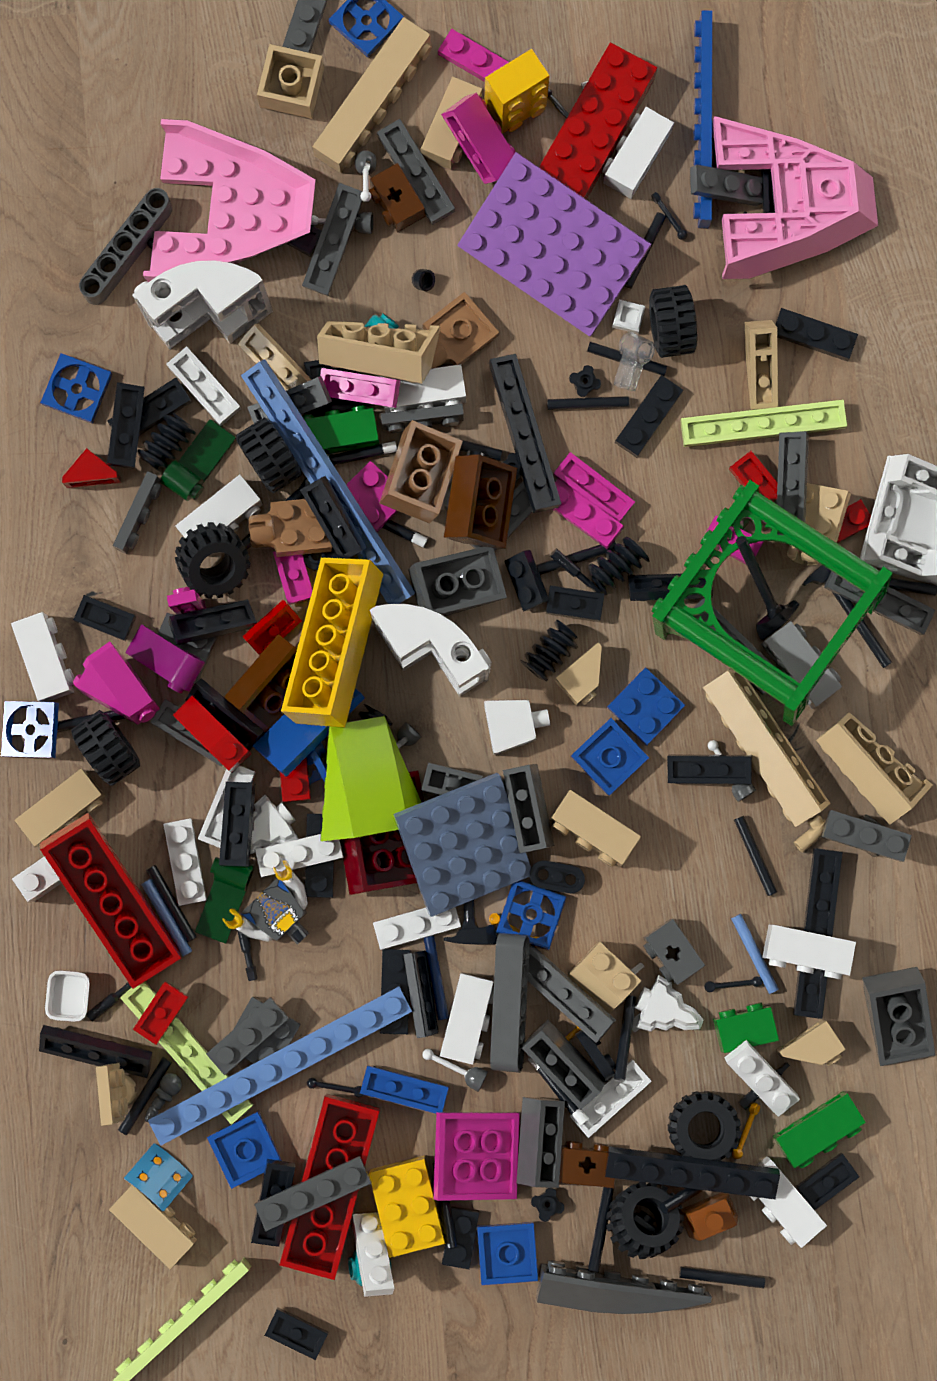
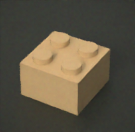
(290, 81)

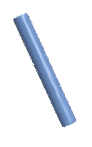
(166, 917)
(755, 953)

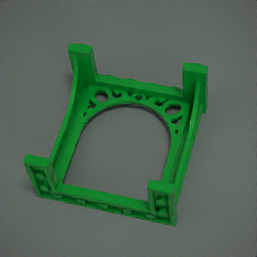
(674, 617)

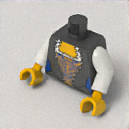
(275, 910)

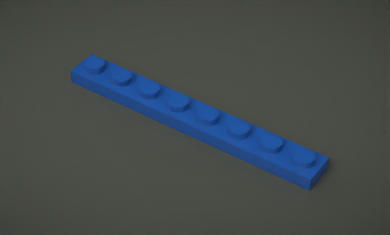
(703, 108)

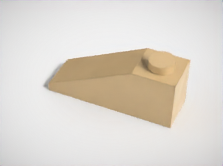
(762, 363)

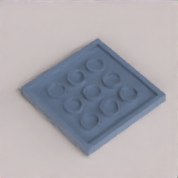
(462, 844)

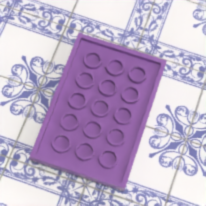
(554, 244)

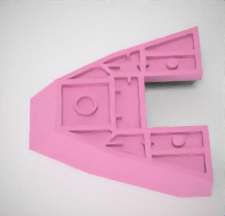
(253, 199)
(816, 200)

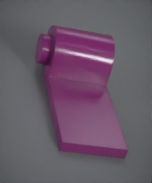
(165, 659)

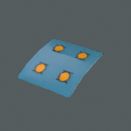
(159, 1176)

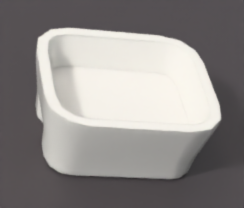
(67, 996)

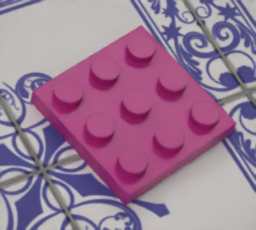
(476, 1156)

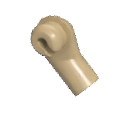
(812, 835)

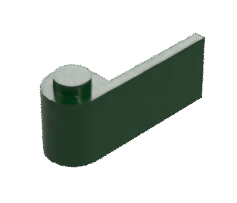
(198, 461)
(226, 893)

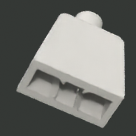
(513, 723)

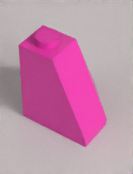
(116, 685)

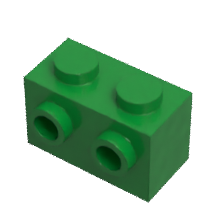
(753, 1025)

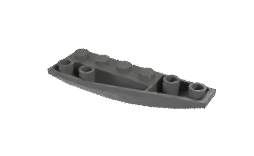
(613, 1293)

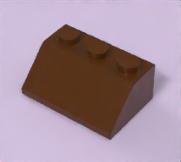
(480, 501)
(264, 684)

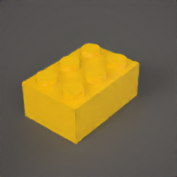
(517, 91)
(406, 1206)

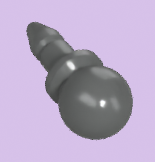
(169, 1086)

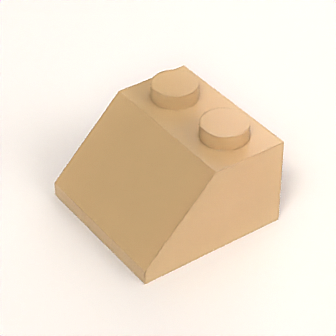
(604, 977)

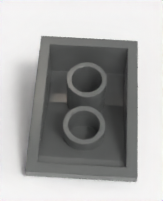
(458, 581)
(899, 1015)

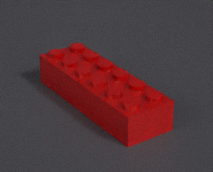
(599, 119)
(110, 900)
(319, 1236)

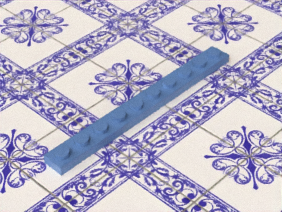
(315, 465)
(279, 1065)

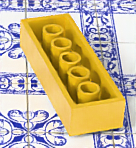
(332, 642)

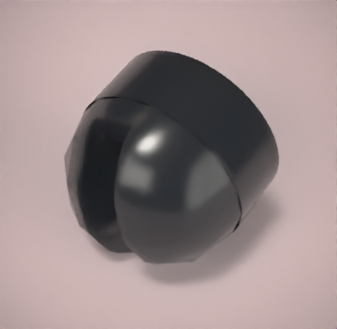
(423, 279)

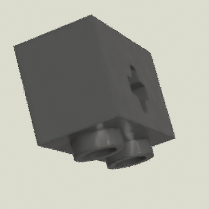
(442, 779)
(687, 959)

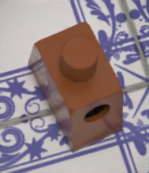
(709, 1216)

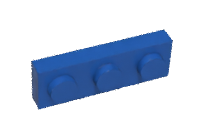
(404, 1089)

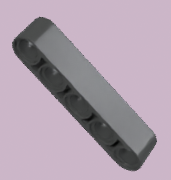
(125, 259)
(509, 1002)

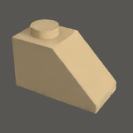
(582, 677)
(814, 1045)

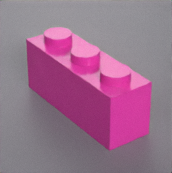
(479, 137)

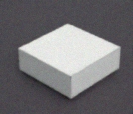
(628, 316)

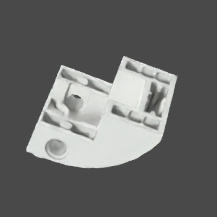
(201, 292)
(905, 520)
(417, 632)

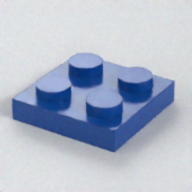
(645, 706)
(609, 757)
(243, 1149)
(507, 1253)

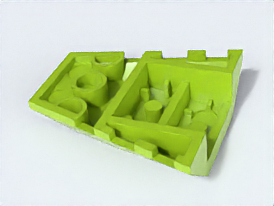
(364, 781)

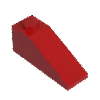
(212, 734)

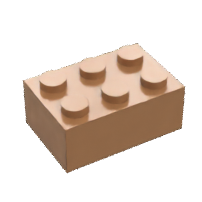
(420, 472)

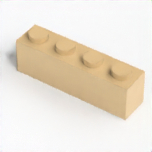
(379, 349)
(873, 768)

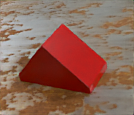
(89, 471)

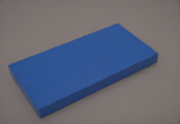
(290, 743)

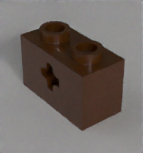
(394, 183)
(574, 1173)

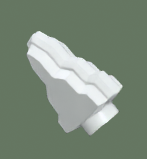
(271, 825)
(664, 1008)

